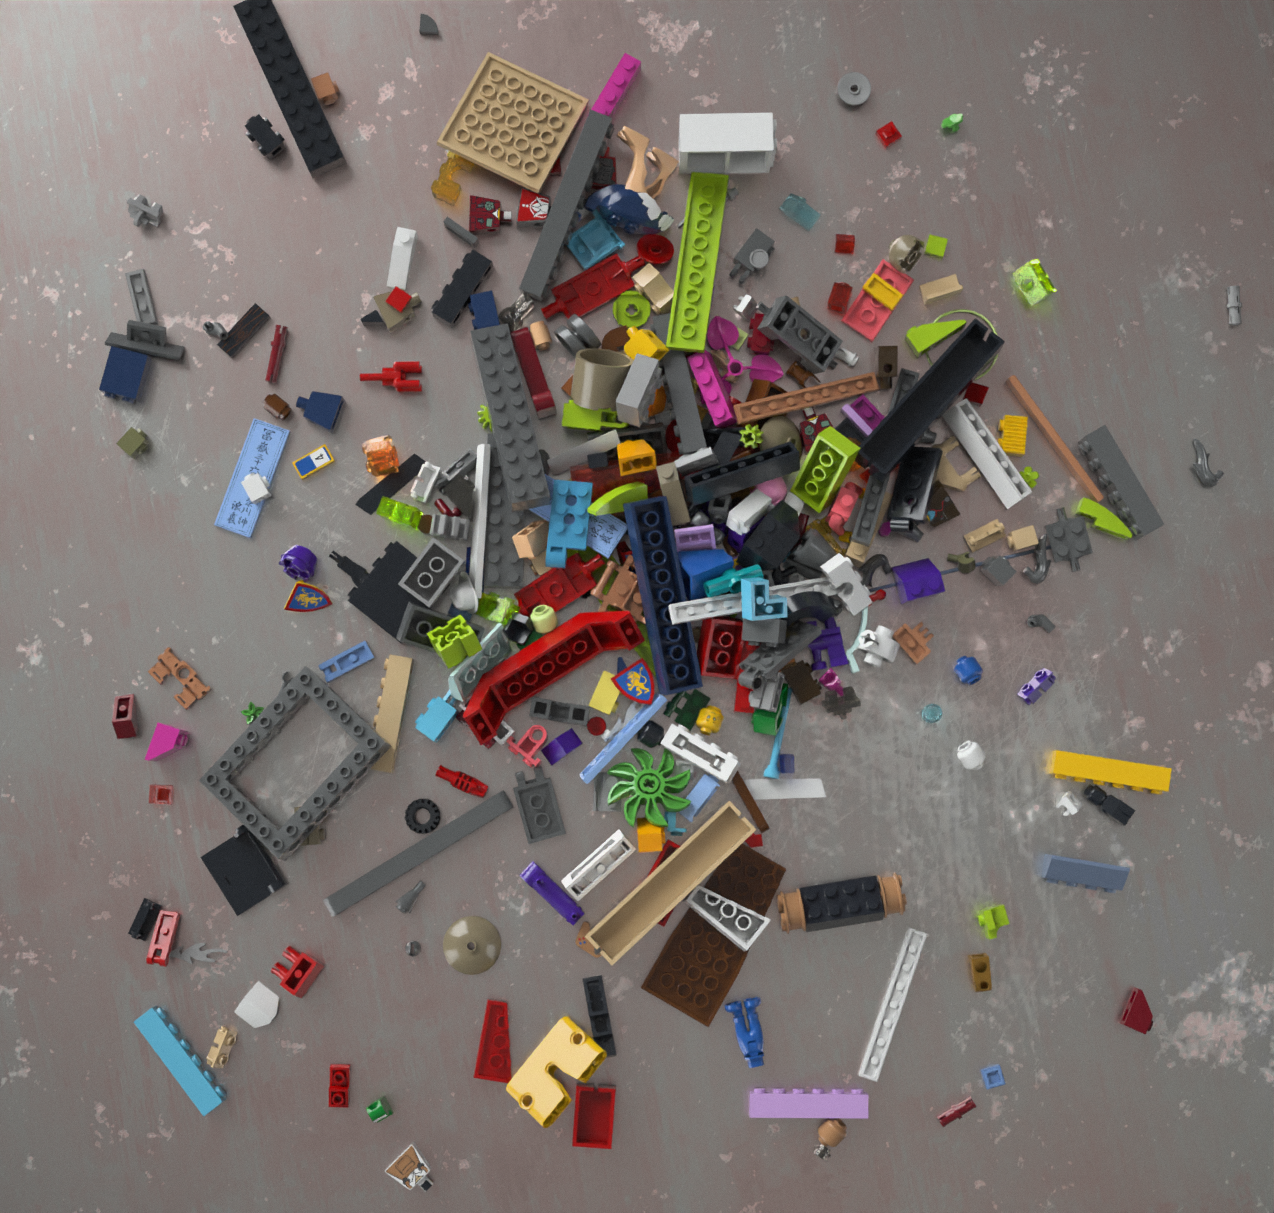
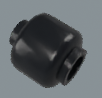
(650, 734)

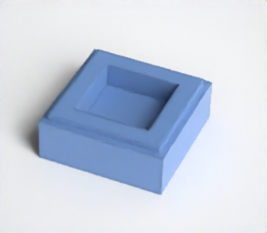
(993, 1077)

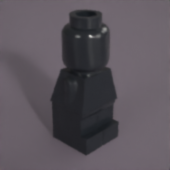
(1109, 804)

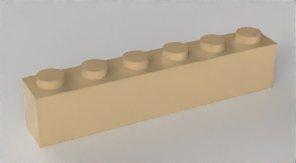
(392, 707)

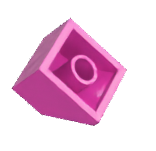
(166, 741)

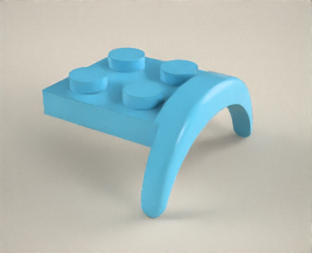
(594, 242)

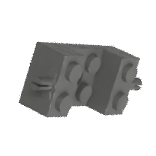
(786, 320)

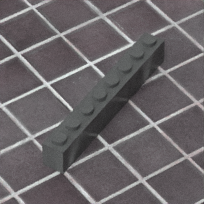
(679, 392)

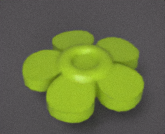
(1029, 476)

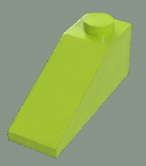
(928, 336)

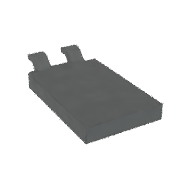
(538, 807)

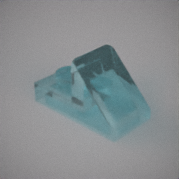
(799, 211)

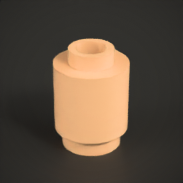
(540, 335)

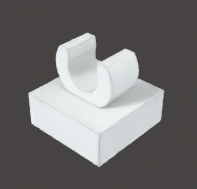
(746, 307)
(1071, 802)

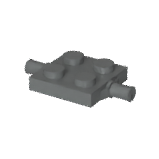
(1068, 539)

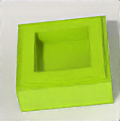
(936, 246)

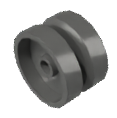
(578, 337)

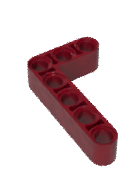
(533, 373)

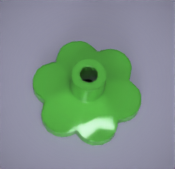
(952, 122)

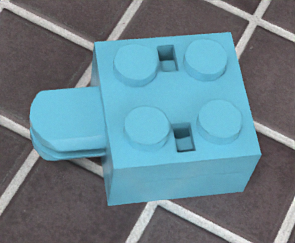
(438, 717)

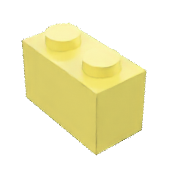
(605, 695)

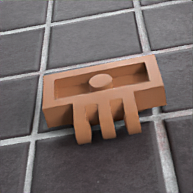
(913, 641)

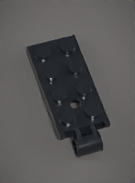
(916, 482)

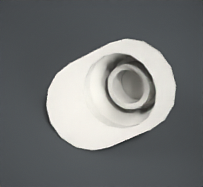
(464, 595)

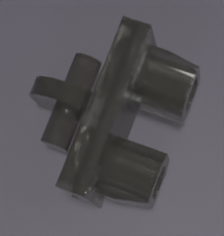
(841, 705)

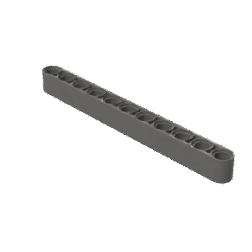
(417, 853)

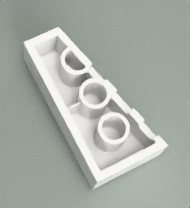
(732, 920)

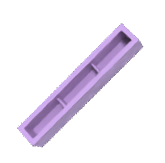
(808, 1104)

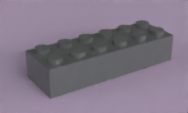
(1120, 482)

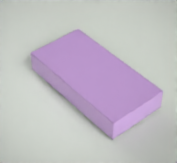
(848, 412)

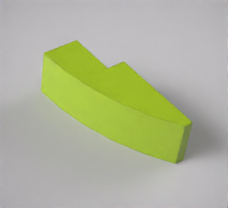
(613, 501)
(1103, 519)

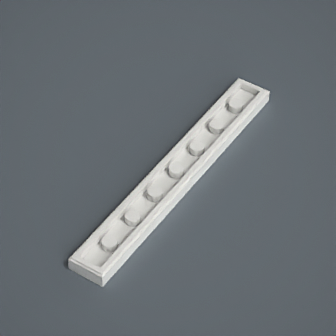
(479, 517)
(892, 1004)

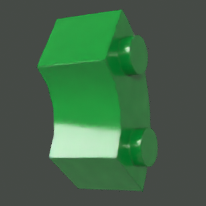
(770, 722)

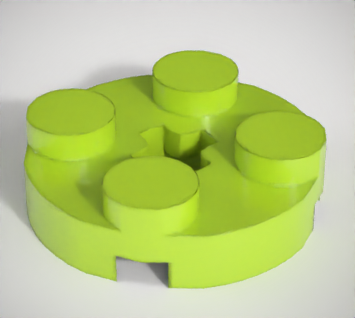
(638, 302)

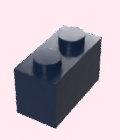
(484, 310)

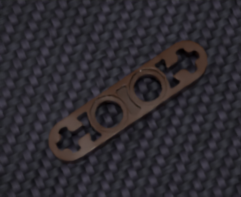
(750, 803)

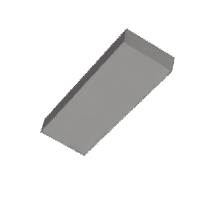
(141, 297)

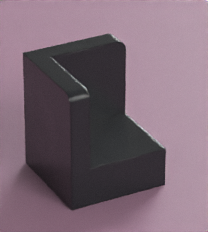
(518, 628)

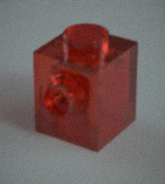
(840, 297)

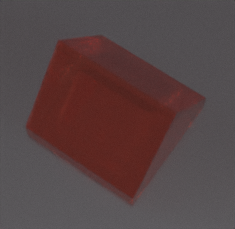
(844, 243)

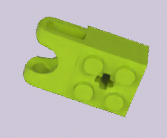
(589, 420)

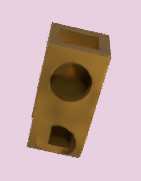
(981, 972)

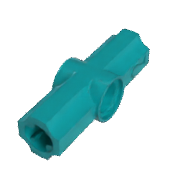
(731, 580)

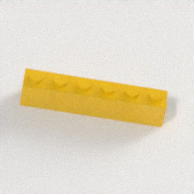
(1110, 771)

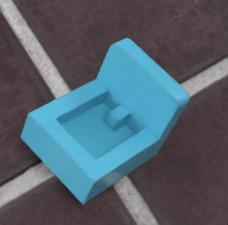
(670, 818)

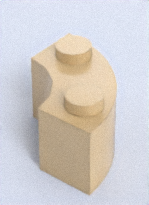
(655, 289)

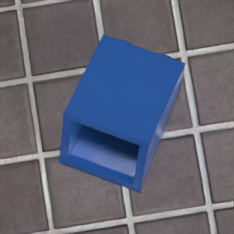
(700, 567)

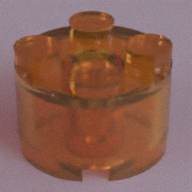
(381, 456)

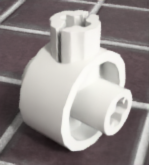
(878, 646)

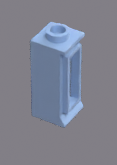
(700, 796)

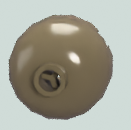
(905, 252)

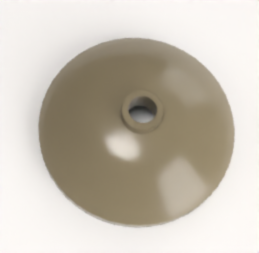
(780, 431)
(486, 942)

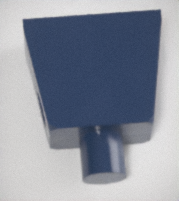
(321, 409)

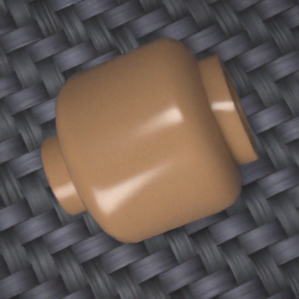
(832, 1132)

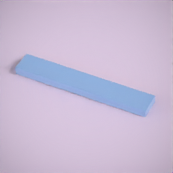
(622, 738)

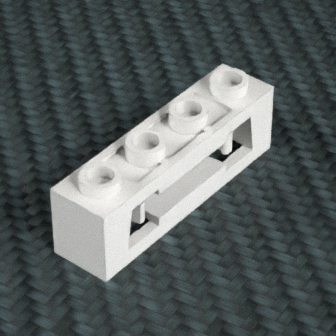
(673, 738)
(598, 865)

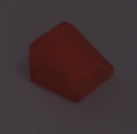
(160, 794)

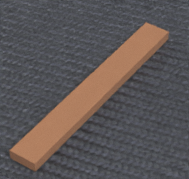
(806, 398)
(1054, 439)

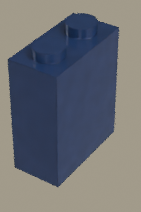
(125, 375)

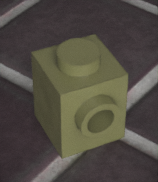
(134, 442)

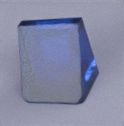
(786, 763)

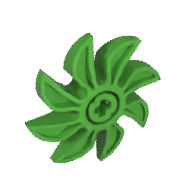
(644, 795)

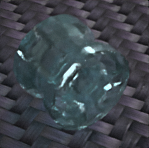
(933, 714)

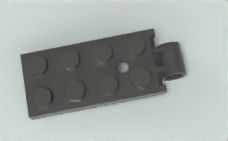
(769, 660)

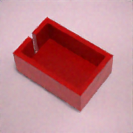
(593, 1116)

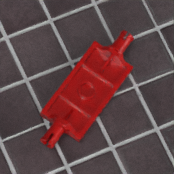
(593, 287)
(559, 585)

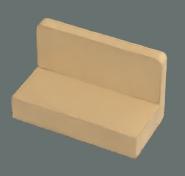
(940, 289)

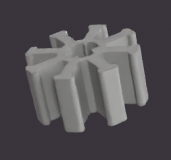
(449, 527)

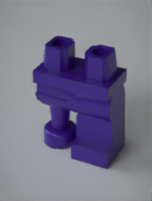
(832, 642)

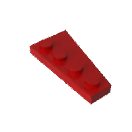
(493, 1053)

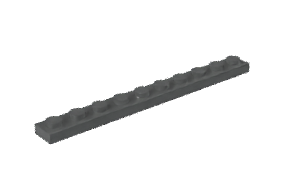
(875, 489)

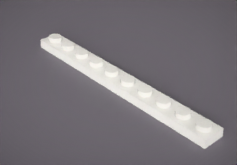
(732, 603)

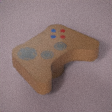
(583, 942)

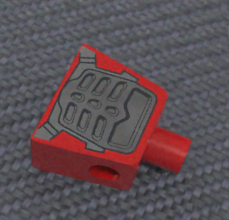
(606, 173)

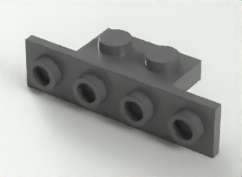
(145, 339)

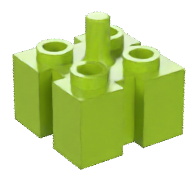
(454, 641)

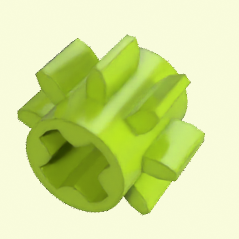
(756, 435)

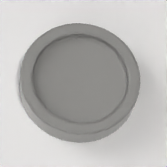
(759, 258)

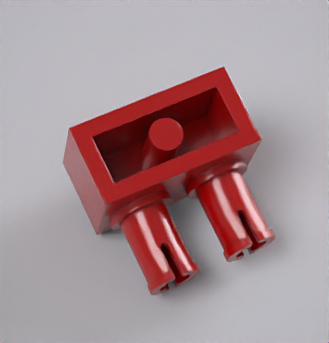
(301, 974)

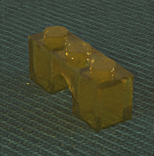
(445, 188)

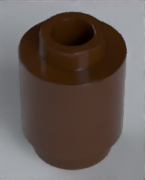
(277, 407)

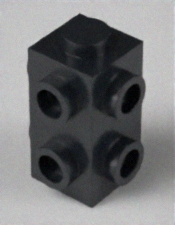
(261, 132)

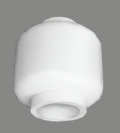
(971, 755)

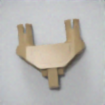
(946, 473)

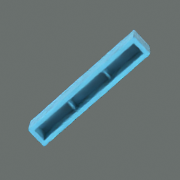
(180, 1060)

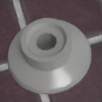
(857, 81)

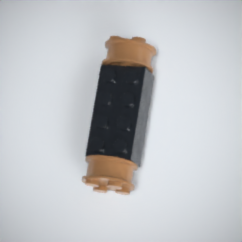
(841, 903)

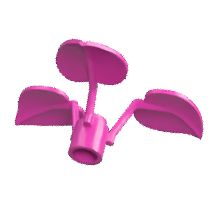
(724, 333)

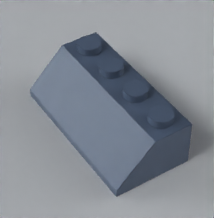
(1084, 872)

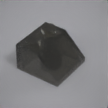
(461, 493)

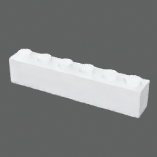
(986, 453)

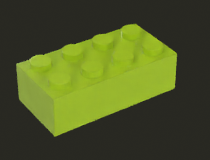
(824, 469)

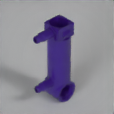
(552, 893)

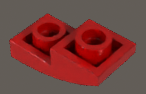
(339, 1085)

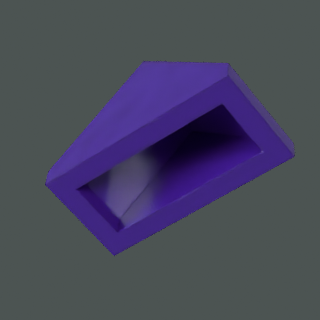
(561, 746)

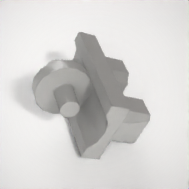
(143, 213)

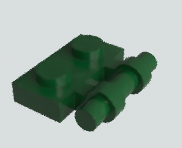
(689, 713)

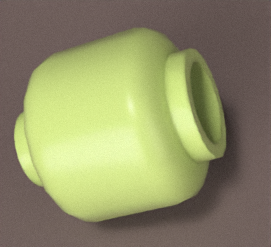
(544, 619)

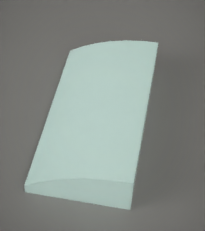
(467, 675)

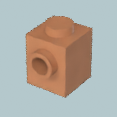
(325, 88)

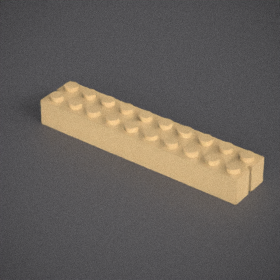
(670, 882)

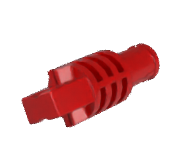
(463, 782)

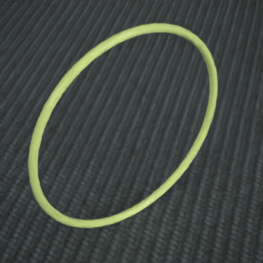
(973, 312)

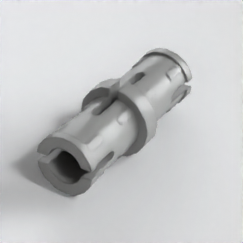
(1234, 305)

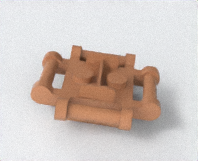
(623, 592)

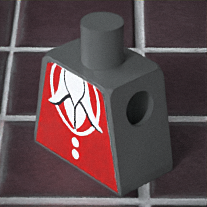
(532, 209)

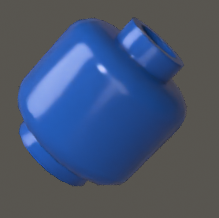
(968, 670)

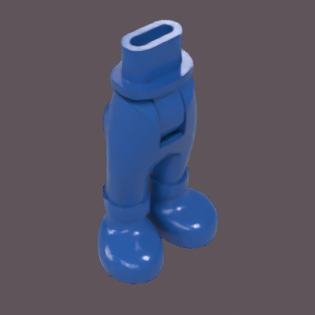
(750, 1041)

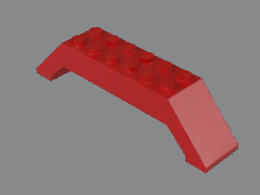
(544, 664)

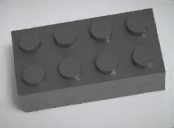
(421, 620)

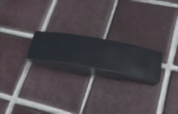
(599, 1014)

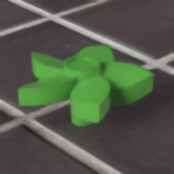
(252, 713)

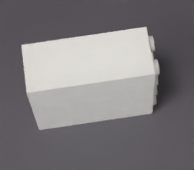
(727, 143)

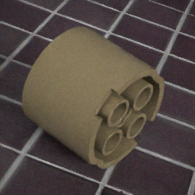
(599, 377)

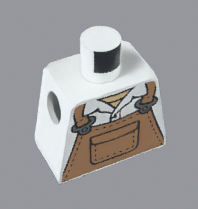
(411, 1169)

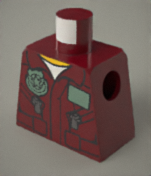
(486, 215)
(812, 427)

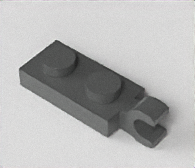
(461, 466)

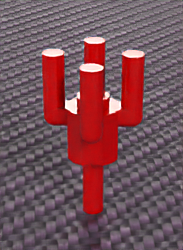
(397, 376)

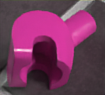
(831, 681)

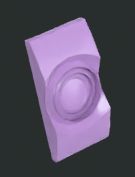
(695, 538)

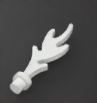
(630, 713)

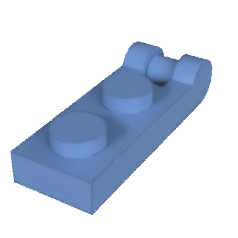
(347, 661)

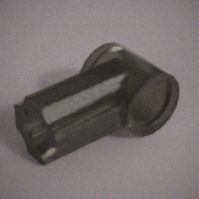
(514, 314)

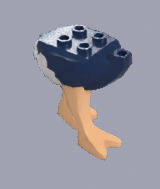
(633, 204)

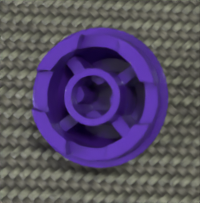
(299, 563)

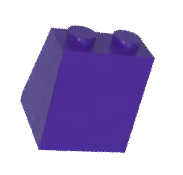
(917, 580)

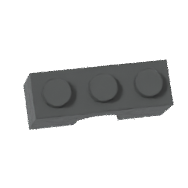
(559, 711)

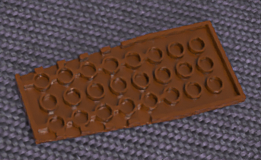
(697, 958)

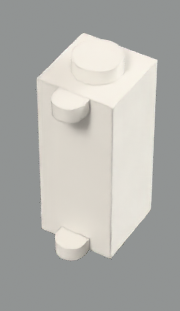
(749, 512)

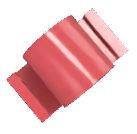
(528, 746)

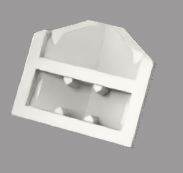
(258, 1006)

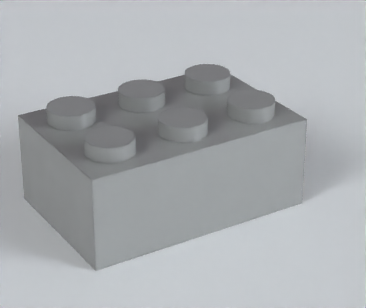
(639, 390)
(431, 572)

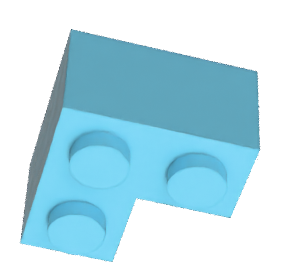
(758, 603)

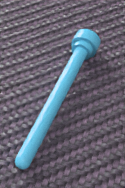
(772, 769)

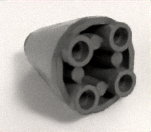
(813, 550)

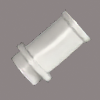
(847, 356)

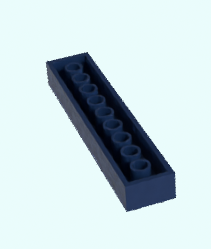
(659, 586)

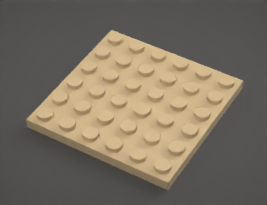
(512, 122)

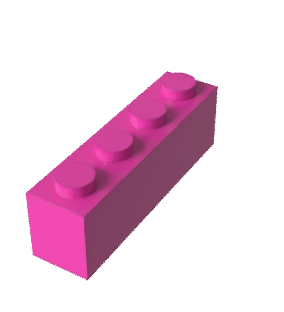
(617, 86)
(712, 389)

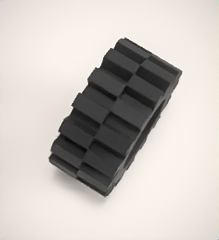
(414, 807)

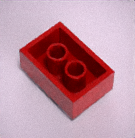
(720, 647)

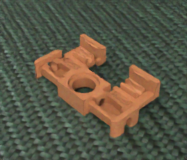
(195, 686)

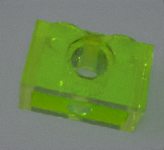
(1042, 285)
(399, 512)
(496, 609)

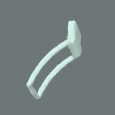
(849, 653)

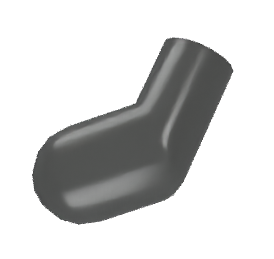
(215, 329)
(1040, 620)

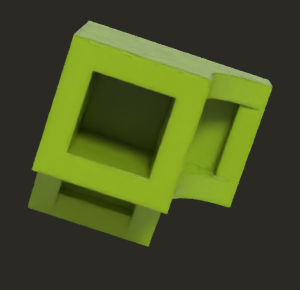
(992, 919)

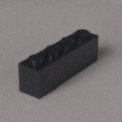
(464, 283)

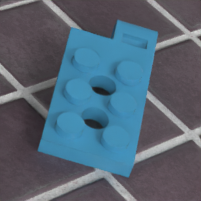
(565, 536)

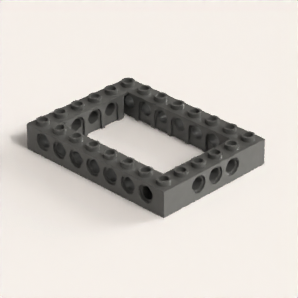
(291, 835)

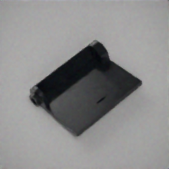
(243, 870)

